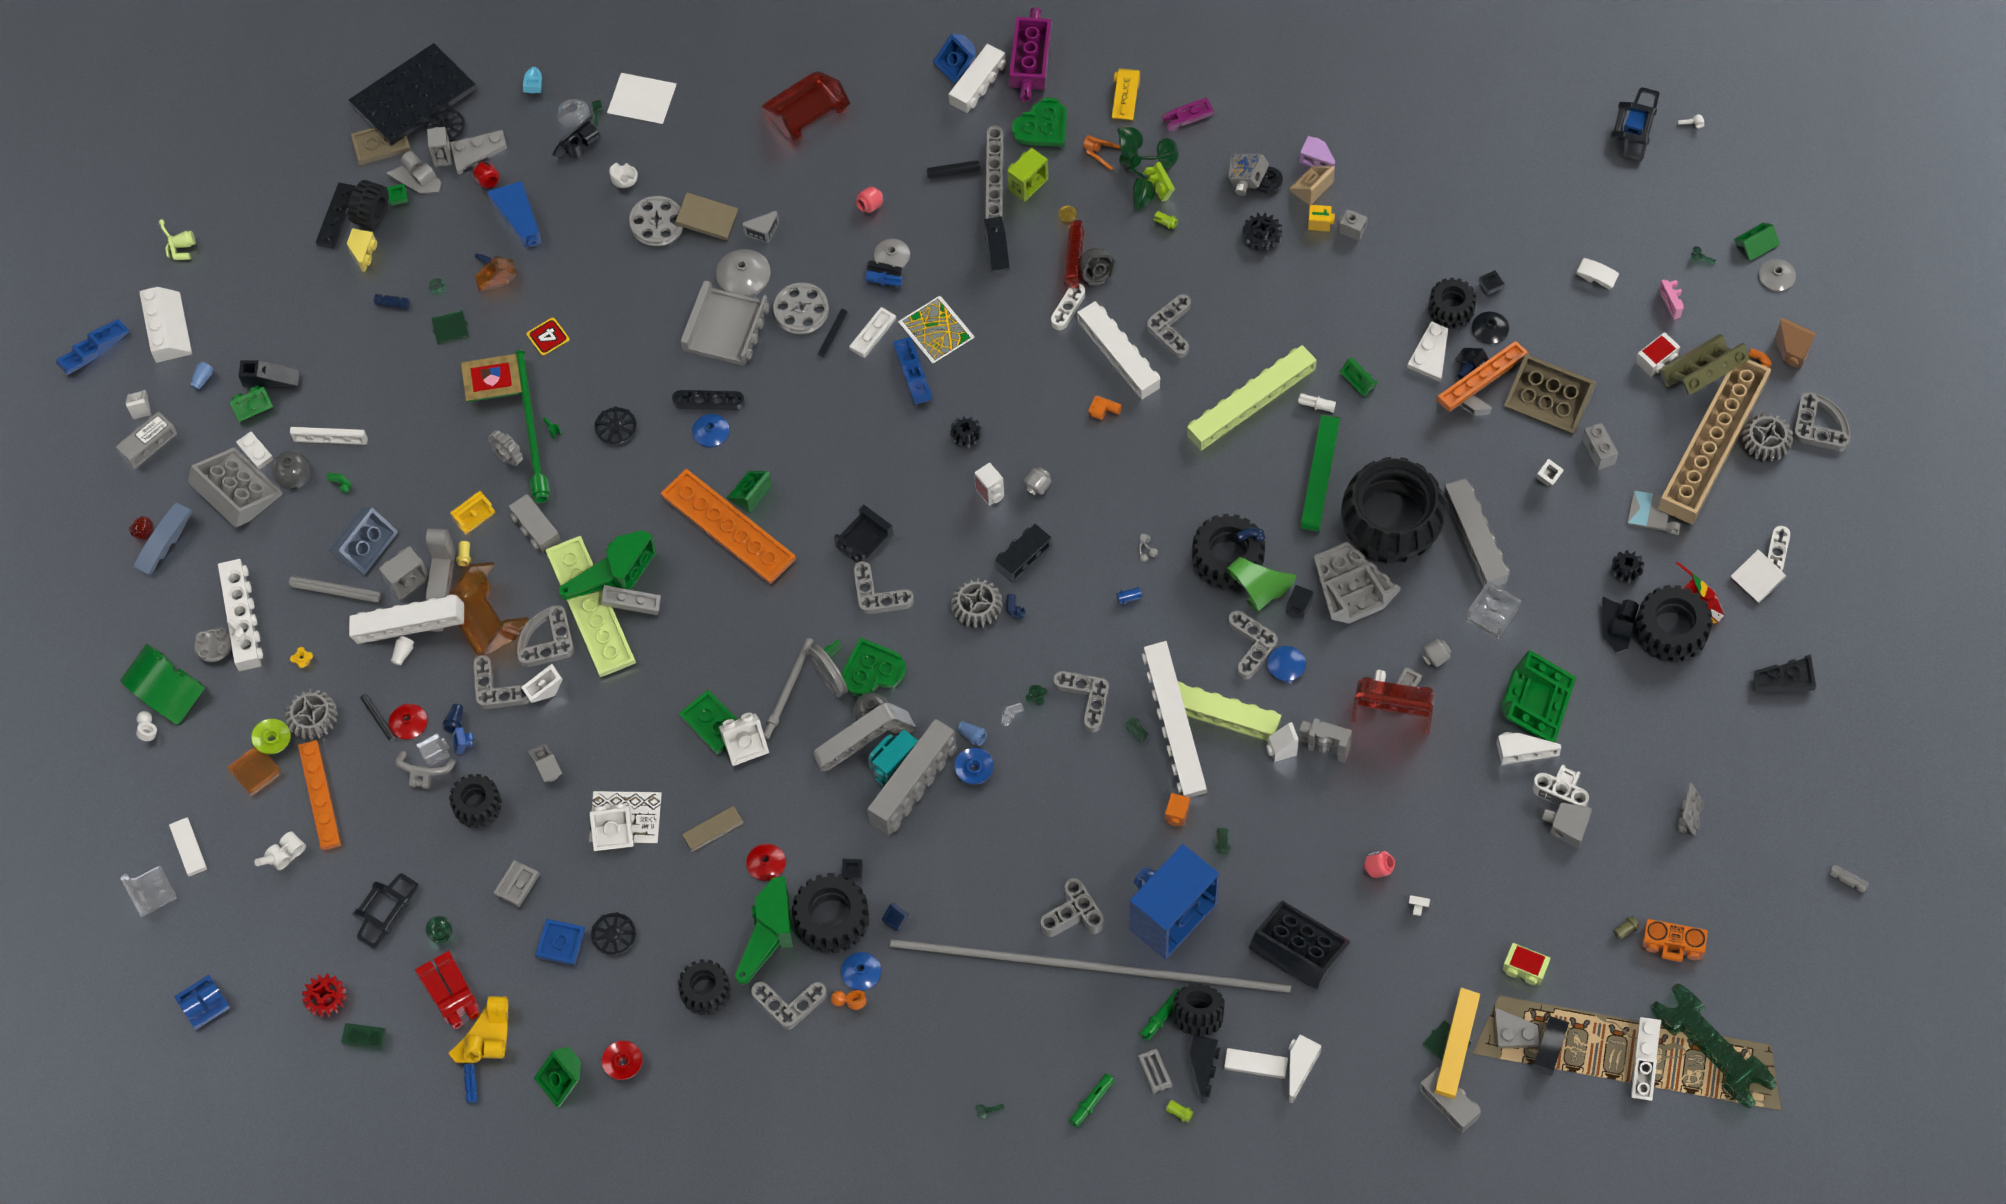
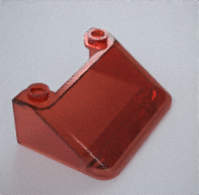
(805, 103)

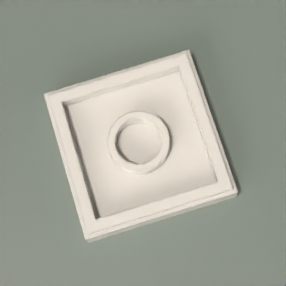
(1758, 576)

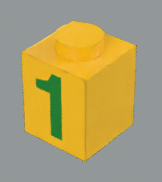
(1320, 218)

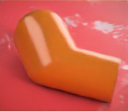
(1760, 356)

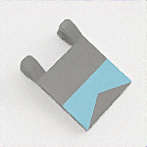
(1645, 513)

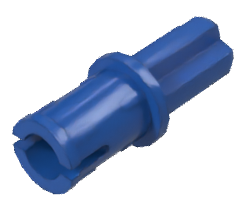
(883, 278)

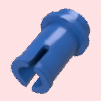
(1129, 595)

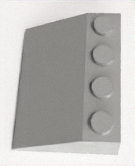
(233, 486)

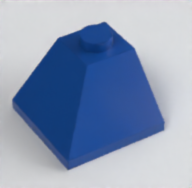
(955, 56)

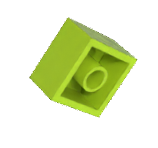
(1027, 174)

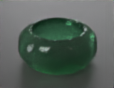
(439, 290)

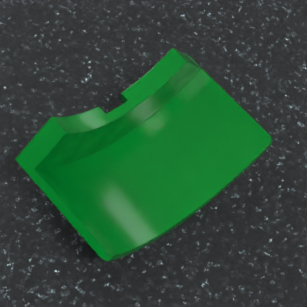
(160, 685)

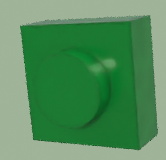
(397, 194)

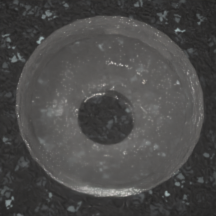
(572, 119)

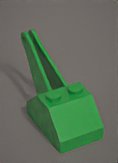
(621, 568)
(771, 928)

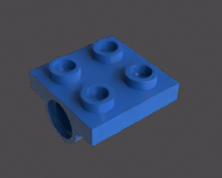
(202, 1002)

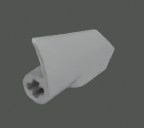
(416, 175)

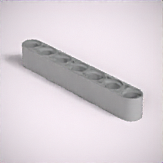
(994, 174)

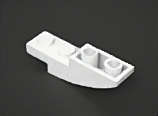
(1645, 1059)

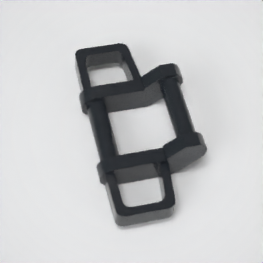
(1643, 139)
(384, 927)

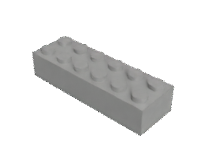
(912, 778)

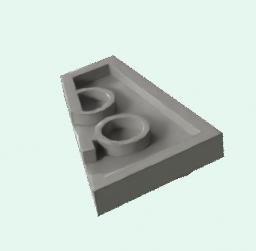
(474, 149)

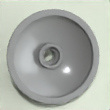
(745, 280)

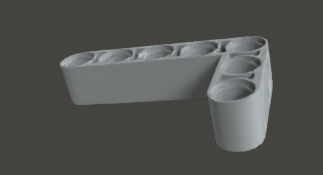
(442, 564)
(861, 733)

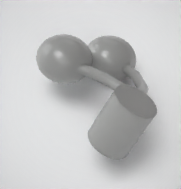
(1153, 552)

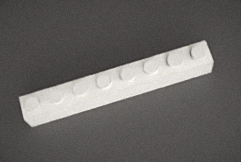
(1175, 720)

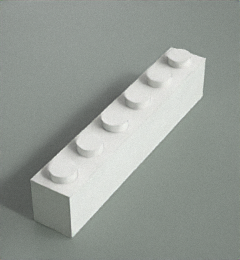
(1119, 350)
(406, 619)

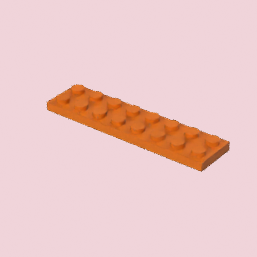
(728, 526)

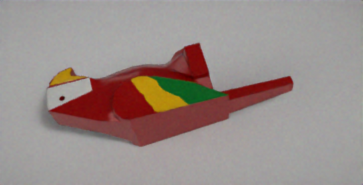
(1707, 594)

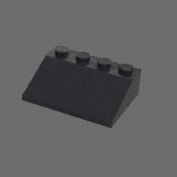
(1299, 944)

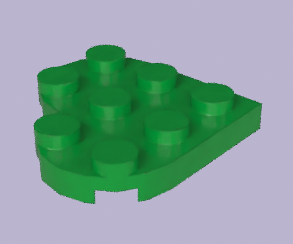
(1042, 125)
(872, 667)

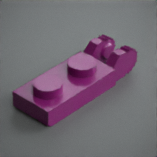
(1188, 114)

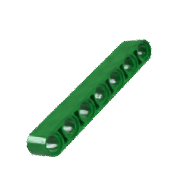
(1320, 473)

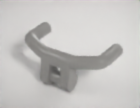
(416, 771)

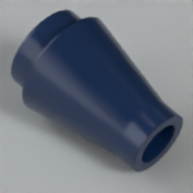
(453, 719)

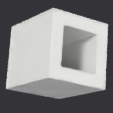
(1548, 473)

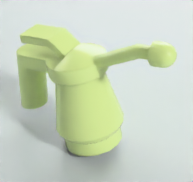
(181, 240)

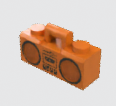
(1675, 938)

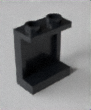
(864, 535)

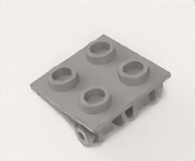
(1690, 810)

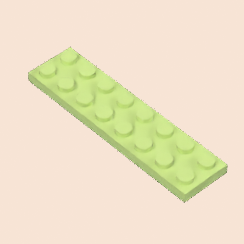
(596, 622)

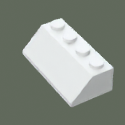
(165, 323)

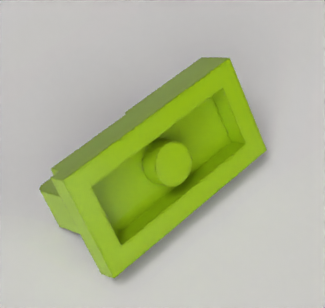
(1160, 180)

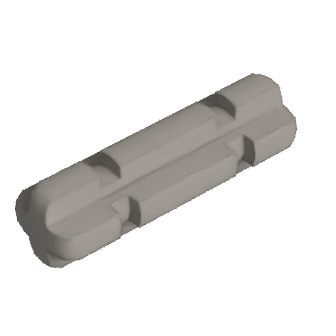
(1849, 878)

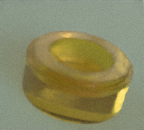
(1067, 214)

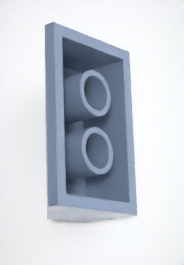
(363, 540)

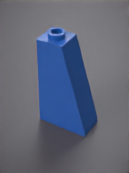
(516, 212)

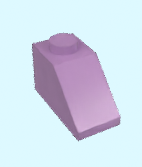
(1316, 153)

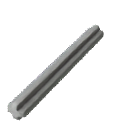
(335, 589)

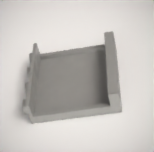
(724, 325)

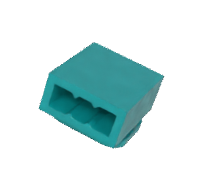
(889, 755)

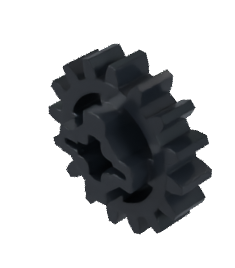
(1264, 231)

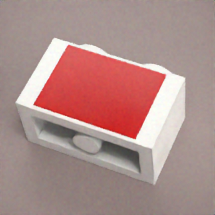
(1658, 354)
(989, 484)

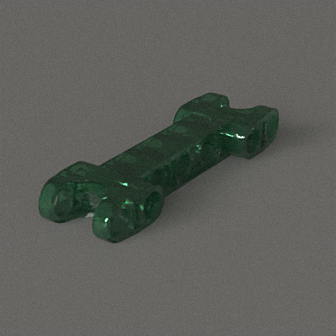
(1702, 1034)

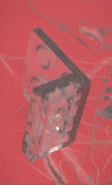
(149, 890)

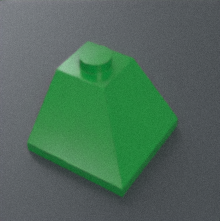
(559, 1074)

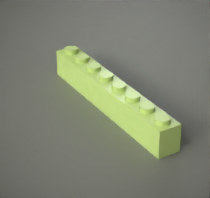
(1251, 397)

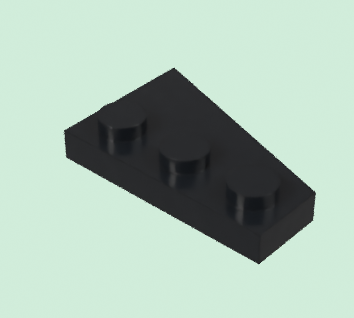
(1792, 676)

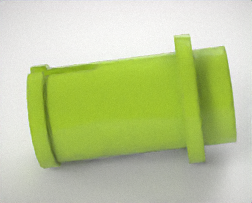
(1166, 220)
(1179, 1111)

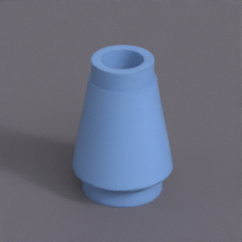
(201, 375)
(972, 733)

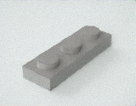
(630, 600)

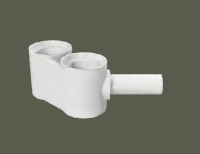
(281, 857)

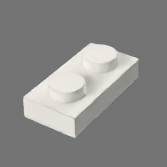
(254, 450)

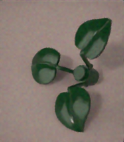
(1130, 141)

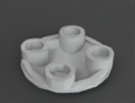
(212, 644)

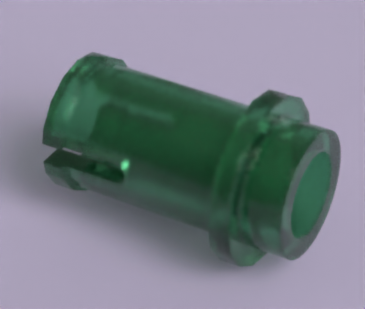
(1135, 727)
(1222, 841)

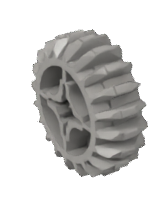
(1774, 445)
(965, 596)
(325, 710)

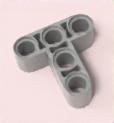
(1072, 907)

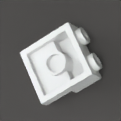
(743, 738)
(611, 827)

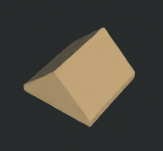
(1313, 183)

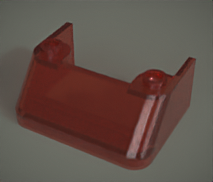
(1394, 698)

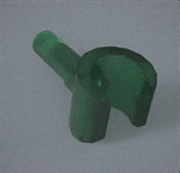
(597, 106)
(1696, 257)
(987, 1110)

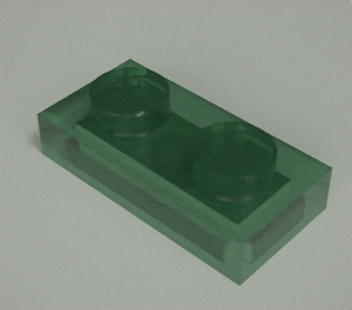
(363, 1036)

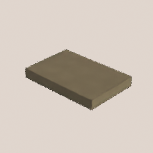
(373, 147)
(706, 216)

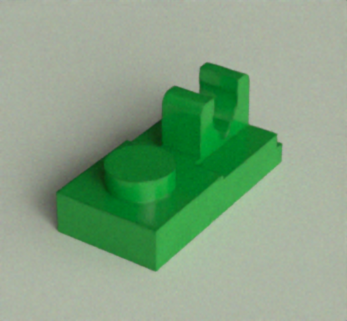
(1358, 376)

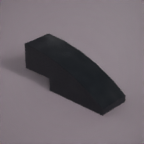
(1550, 1045)

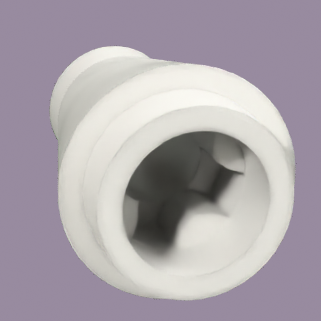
(401, 650)

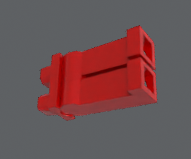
(461, 1000)

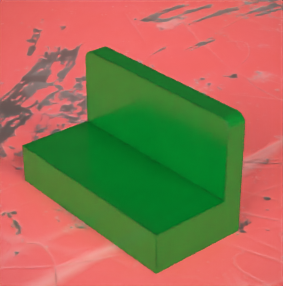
(1758, 240)

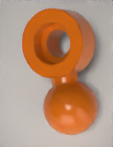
(855, 999)

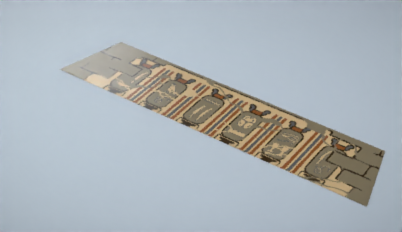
(1606, 1049)

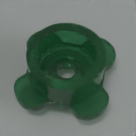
(1036, 689)

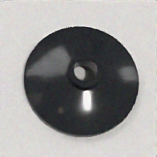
(1490, 334)

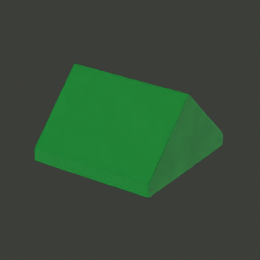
(750, 490)

